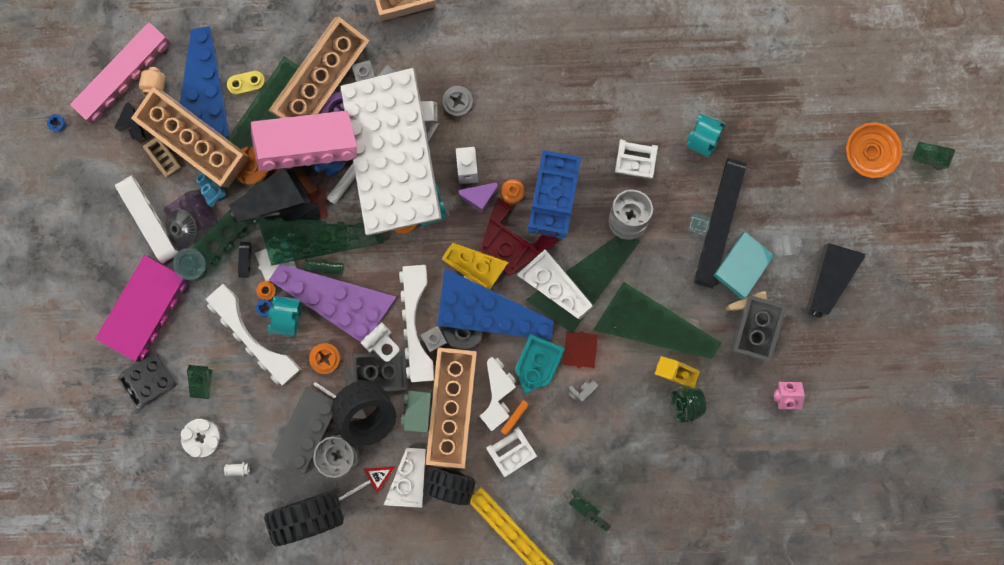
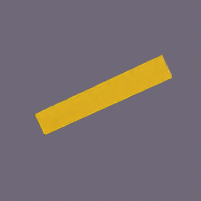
(508, 529)

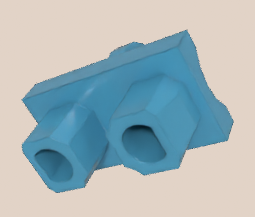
(210, 189)

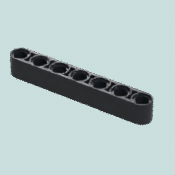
(720, 222)

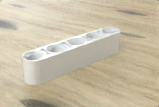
(146, 219)

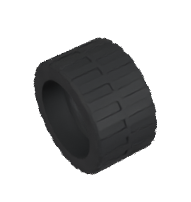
(356, 397)

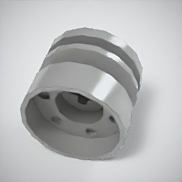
(631, 205)
(326, 459)

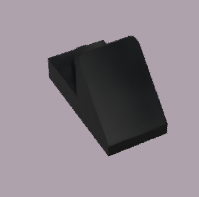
(125, 122)

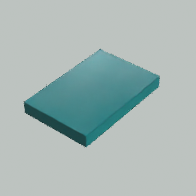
(743, 265)

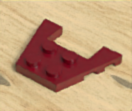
(508, 246)

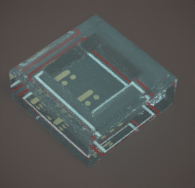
(699, 224)

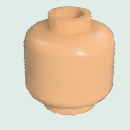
(151, 78)

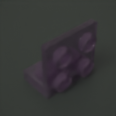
(197, 206)

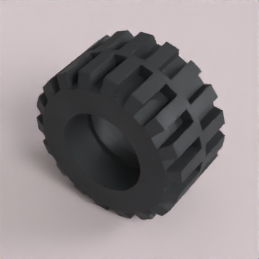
(449, 486)

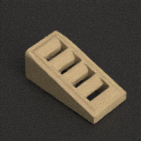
(147, 147)
(739, 305)

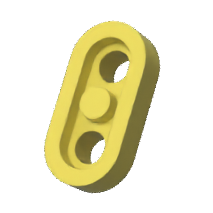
(245, 83)

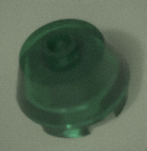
(689, 403)

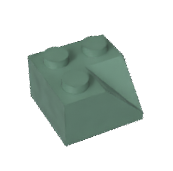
(418, 411)

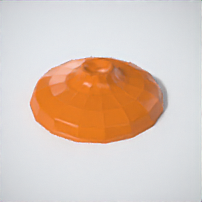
(874, 150)

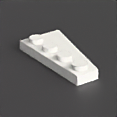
(553, 282)

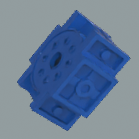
(554, 194)

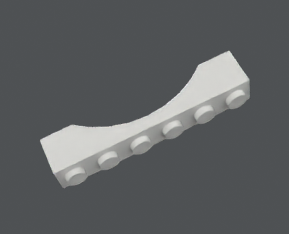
(415, 283)
(227, 306)

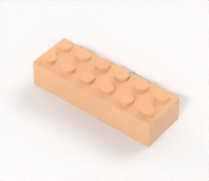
(320, 71)
(190, 137)
(451, 408)

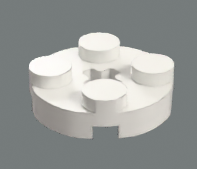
(189, 436)

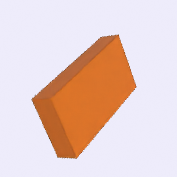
(514, 417)

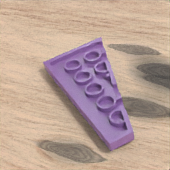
(342, 303)

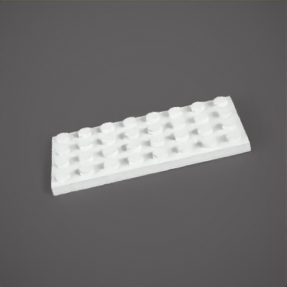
(392, 152)

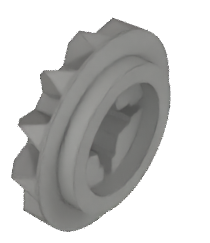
(455, 92)

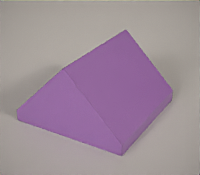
(479, 196)

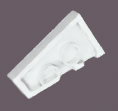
(409, 480)

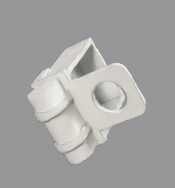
(377, 339)

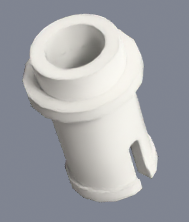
(237, 469)

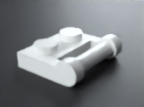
(636, 165)
(515, 457)

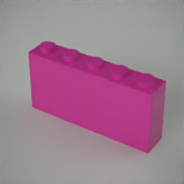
(142, 309)

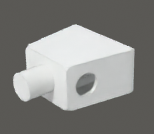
(467, 165)

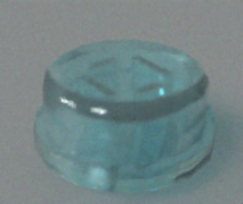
(189, 264)

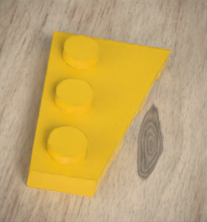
(475, 265)

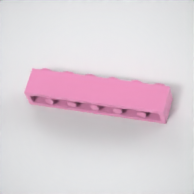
(120, 73)

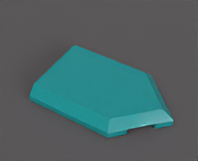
(538, 363)

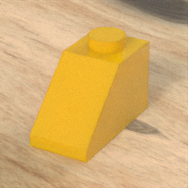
(677, 372)

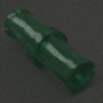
(324, 266)

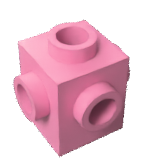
(789, 395)

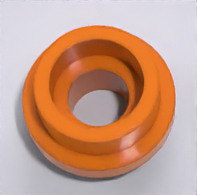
(272, 290)

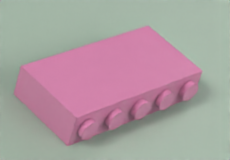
(303, 140)

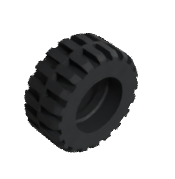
(304, 519)

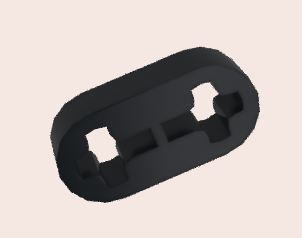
(244, 260)

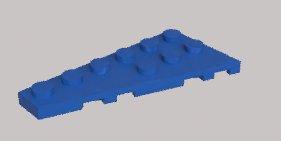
(202, 83)
(480, 309)

